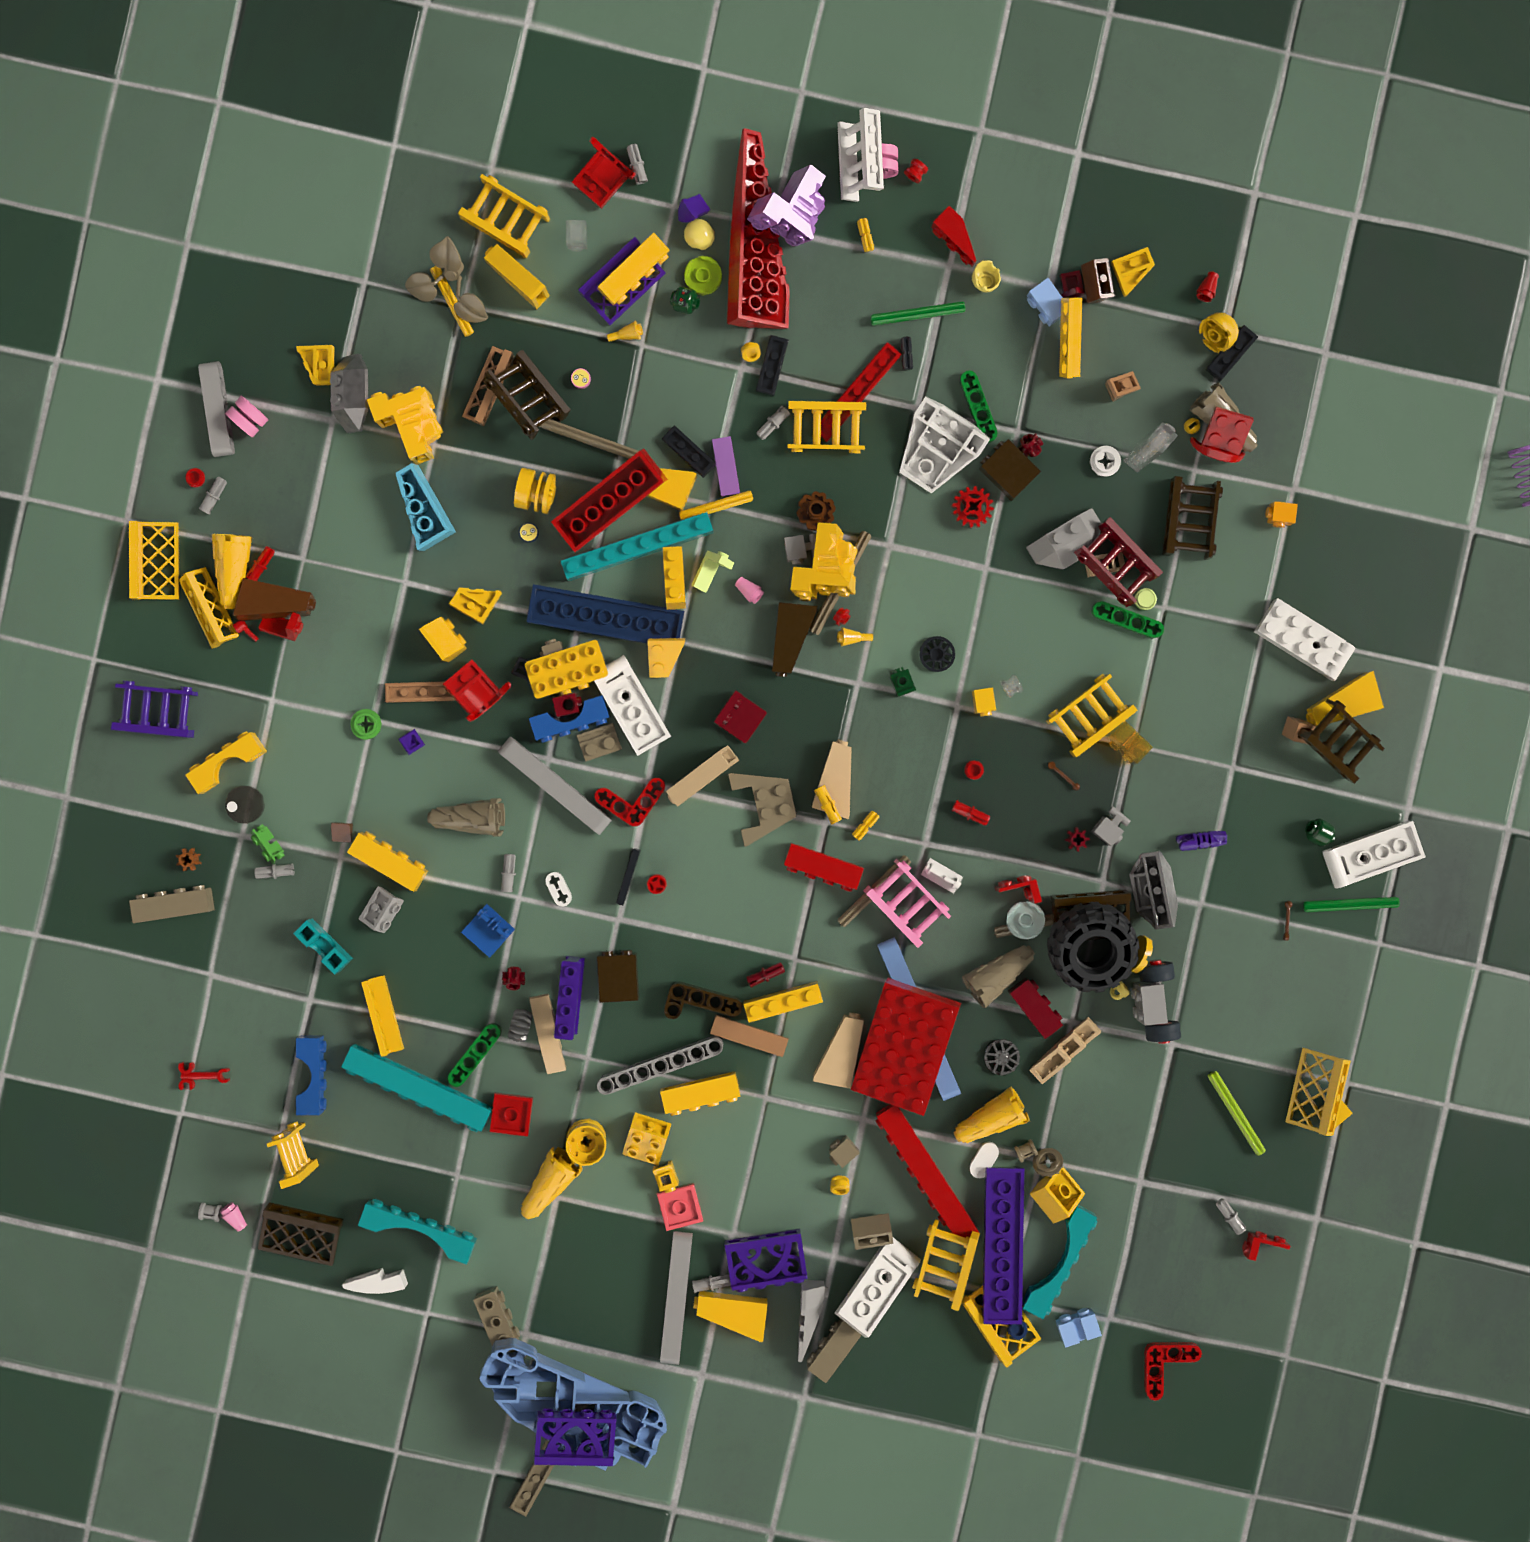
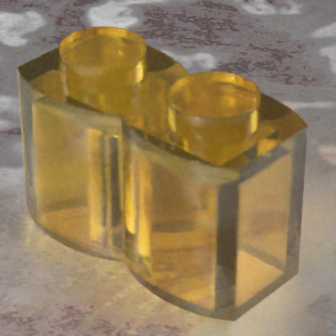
(1129, 743)

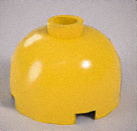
(1219, 331)

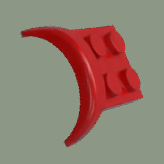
(602, 175)
(1224, 436)
(474, 690)

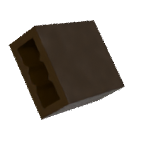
(1009, 469)
(618, 976)

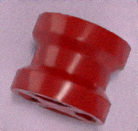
(916, 170)
(655, 886)

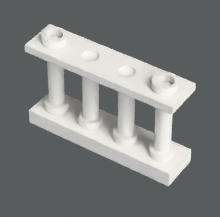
(871, 155)

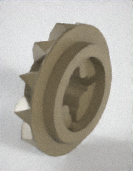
(1040, 1159)

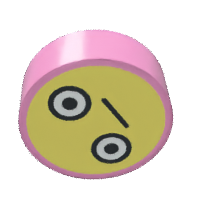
(580, 378)

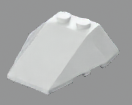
(939, 445)

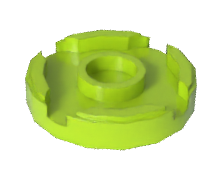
(703, 275)

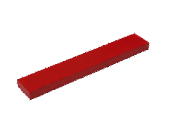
(862, 386)

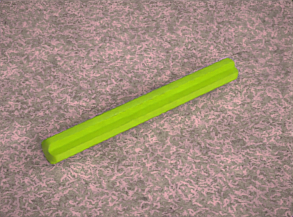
(1236, 1113)

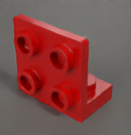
(1031, 890)

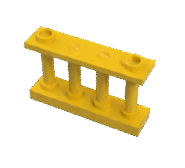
(487, 225)
(836, 409)
(1108, 722)
(293, 1155)
(965, 1261)

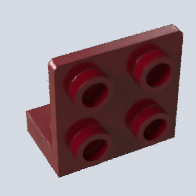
(740, 717)

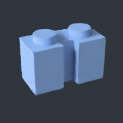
(1047, 301)
(1078, 1327)

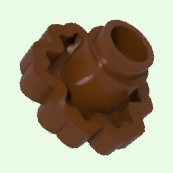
(815, 510)

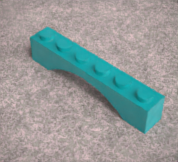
(455, 1244)
(1040, 1296)

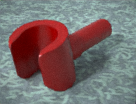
(242, 626)

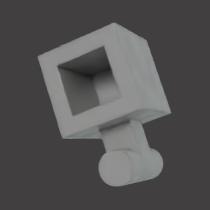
(797, 548)
(1108, 829)

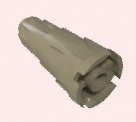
(1205, 406)
(477, 817)
(992, 978)

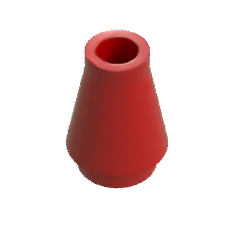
(1207, 289)

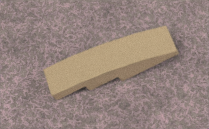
(545, 1026)
(1065, 1050)

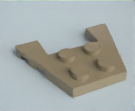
(772, 802)

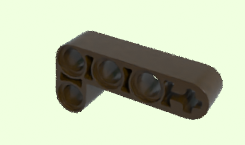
(707, 994)

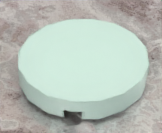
(1025, 920)

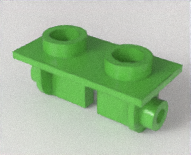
(261, 838)

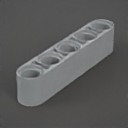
(215, 408)

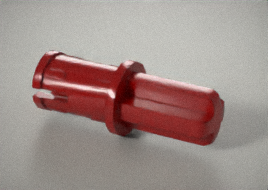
(260, 564)
(970, 813)

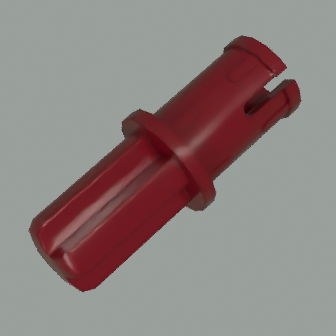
(765, 974)

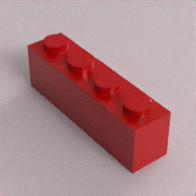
(823, 866)

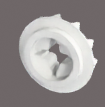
(1110, 454)

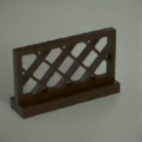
(1105, 897)
(300, 1218)

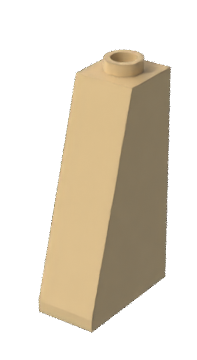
(702, 776)
(837, 778)
(840, 1057)

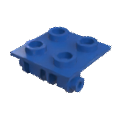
(488, 930)

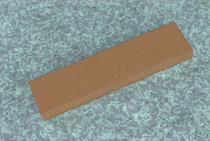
(416, 692)
(749, 1035)

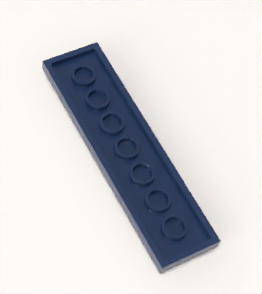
(602, 615)

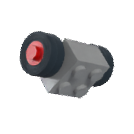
(1151, 1002)

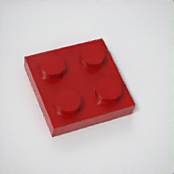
(511, 1114)

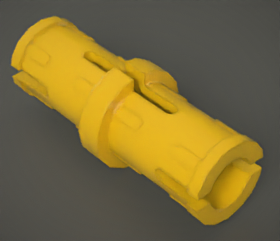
(827, 804)

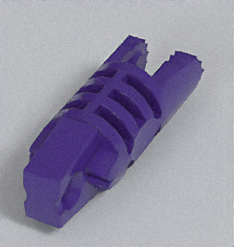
(1201, 840)

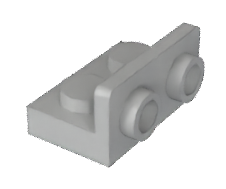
(380, 910)

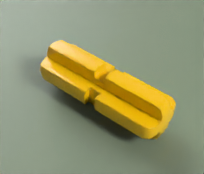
(866, 238)
(868, 822)

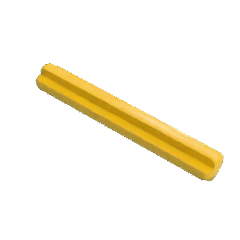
(451, 300)
(717, 505)

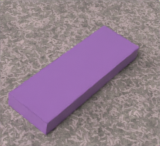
(725, 466)

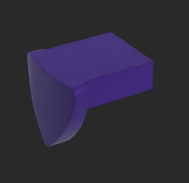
(692, 208)

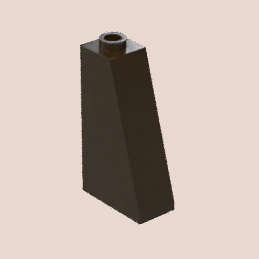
(791, 631)

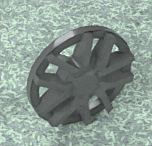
(1001, 1057)

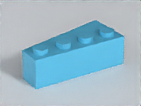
(425, 512)

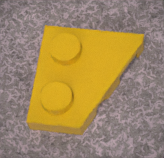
(1132, 269)
(318, 362)
(475, 602)
(663, 655)

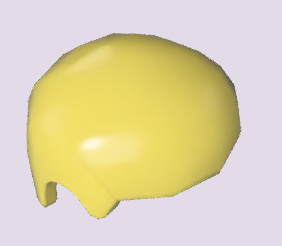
(699, 234)
(986, 276)

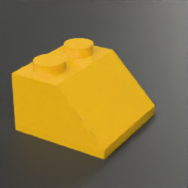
(444, 639)
(1057, 1195)

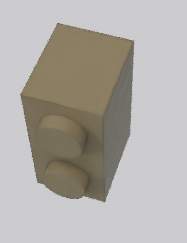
(872, 1231)

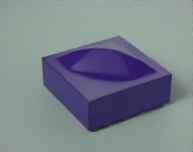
(411, 741)

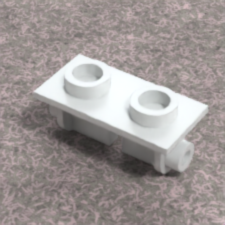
(942, 875)

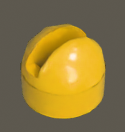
(1195, 429)

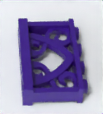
(569, 997)
(769, 1240)
(577, 1457)

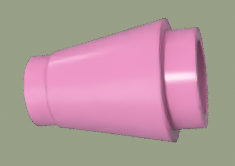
(750, 590)
(233, 1216)

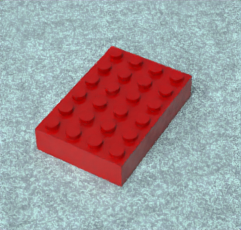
(905, 1046)

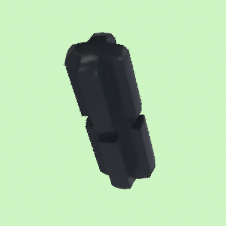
(906, 349)

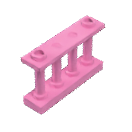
(902, 920)

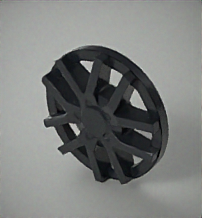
(937, 654)

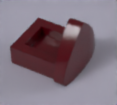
(1071, 284)

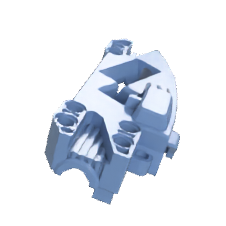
(634, 1424)

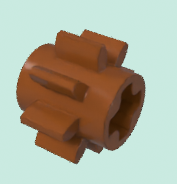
(192, 856)

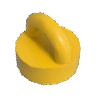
(750, 351)
(839, 1185)

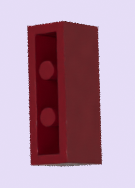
(1036, 1007)

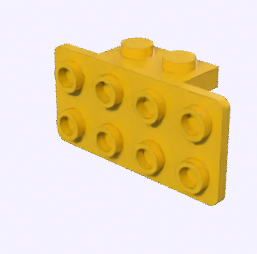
(566, 670)

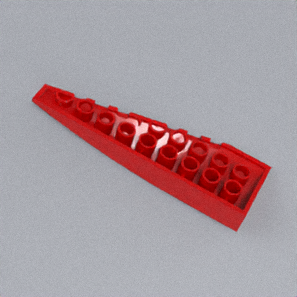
(756, 271)

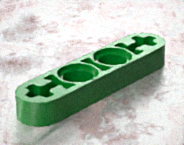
(980, 406)
(1127, 621)
(474, 1054)

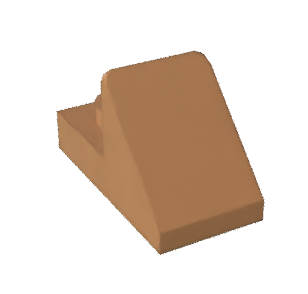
(1122, 385)

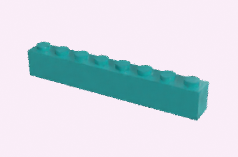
(637, 546)
(417, 1087)

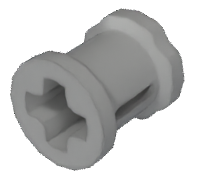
(209, 1212)

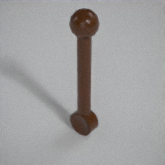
(1051, 765)
(1288, 904)

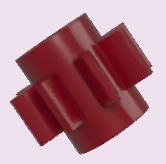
(1031, 445)
(1073, 835)
(513, 978)

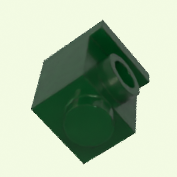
(901, 689)

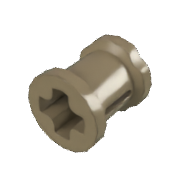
(1025, 1150)

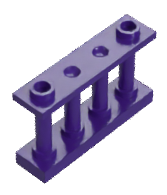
(162, 727)

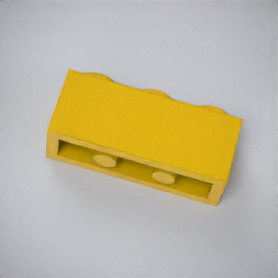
(674, 578)

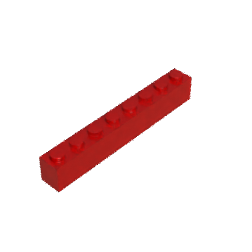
(925, 1170)

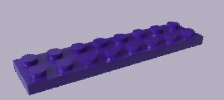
(1003, 1245)

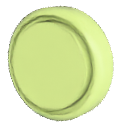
(1145, 599)

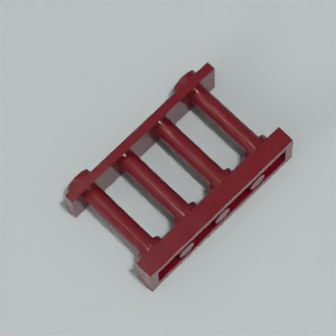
(1130, 550)

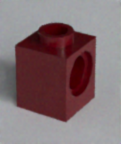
(559, 705)

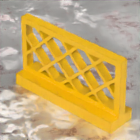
(136, 560)
(1332, 1098)
(991, 1335)

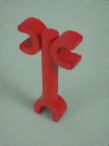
(189, 1076)

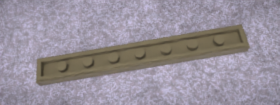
(534, 1481)

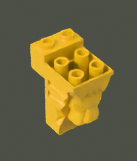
(413, 417)
(831, 567)

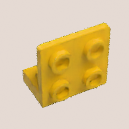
(646, 1139)

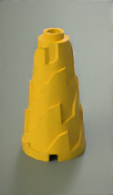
(231, 559)
(995, 1117)
(553, 1178)

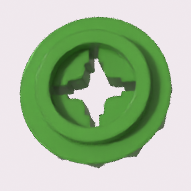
(359, 718)

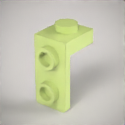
(708, 569)

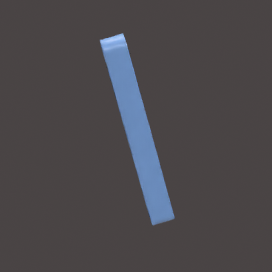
(899, 971)

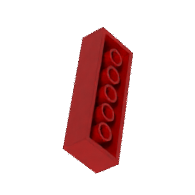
(609, 500)

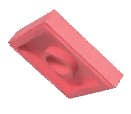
(680, 1207)

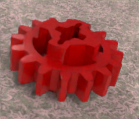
(978, 514)

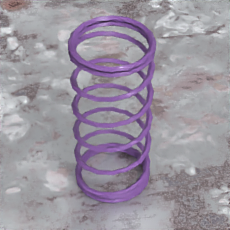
(1515, 451)

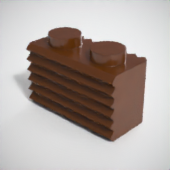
(1097, 280)

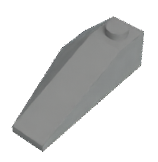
(811, 1304)

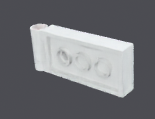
(1297, 633)
(637, 713)
(1381, 852)
(871, 1294)

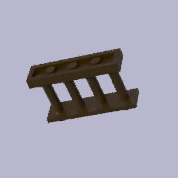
(539, 383)
(1175, 507)
(1323, 748)

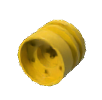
(532, 490)
(580, 1151)

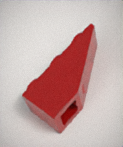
(953, 230)

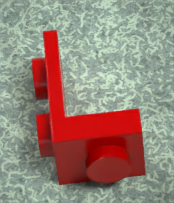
(283, 627)
(1253, 1241)

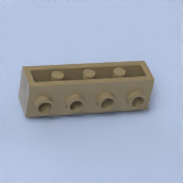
(495, 1315)

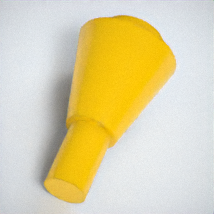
(630, 332)
(847, 636)

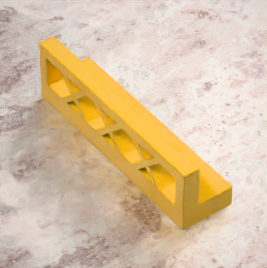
(1070, 337)
(202, 607)
(382, 1015)

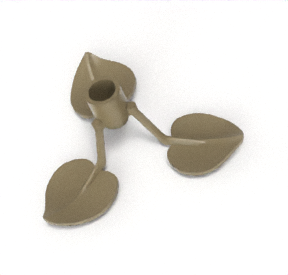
(446, 256)

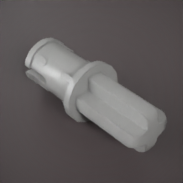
(637, 164)
(773, 422)
(213, 495)
(274, 871)
(508, 873)
(1231, 1216)
(711, 1283)

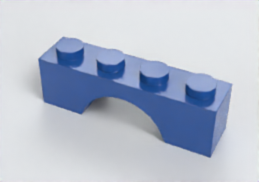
(594, 711)
(311, 1051)

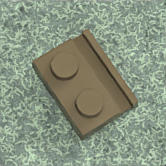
(599, 742)

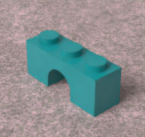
(332, 954)

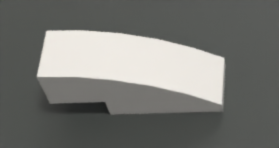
(377, 1282)

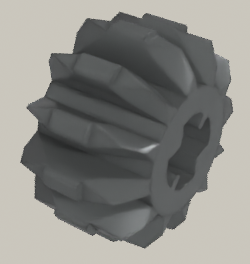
(520, 1025)

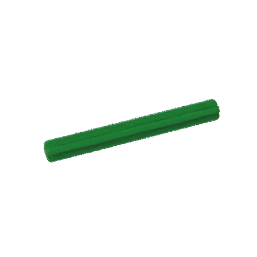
(918, 313)
(1351, 904)

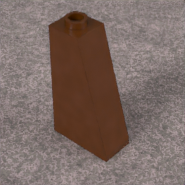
(266, 600)

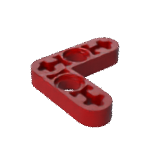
(630, 809)
(1162, 1357)

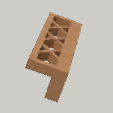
(489, 399)

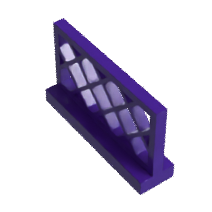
(592, 284)

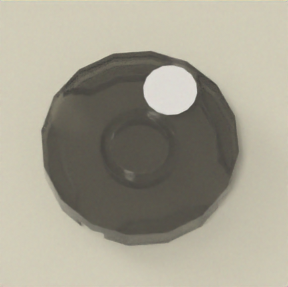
(244, 804)

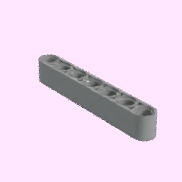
(554, 785)
(653, 1071)
(676, 1298)

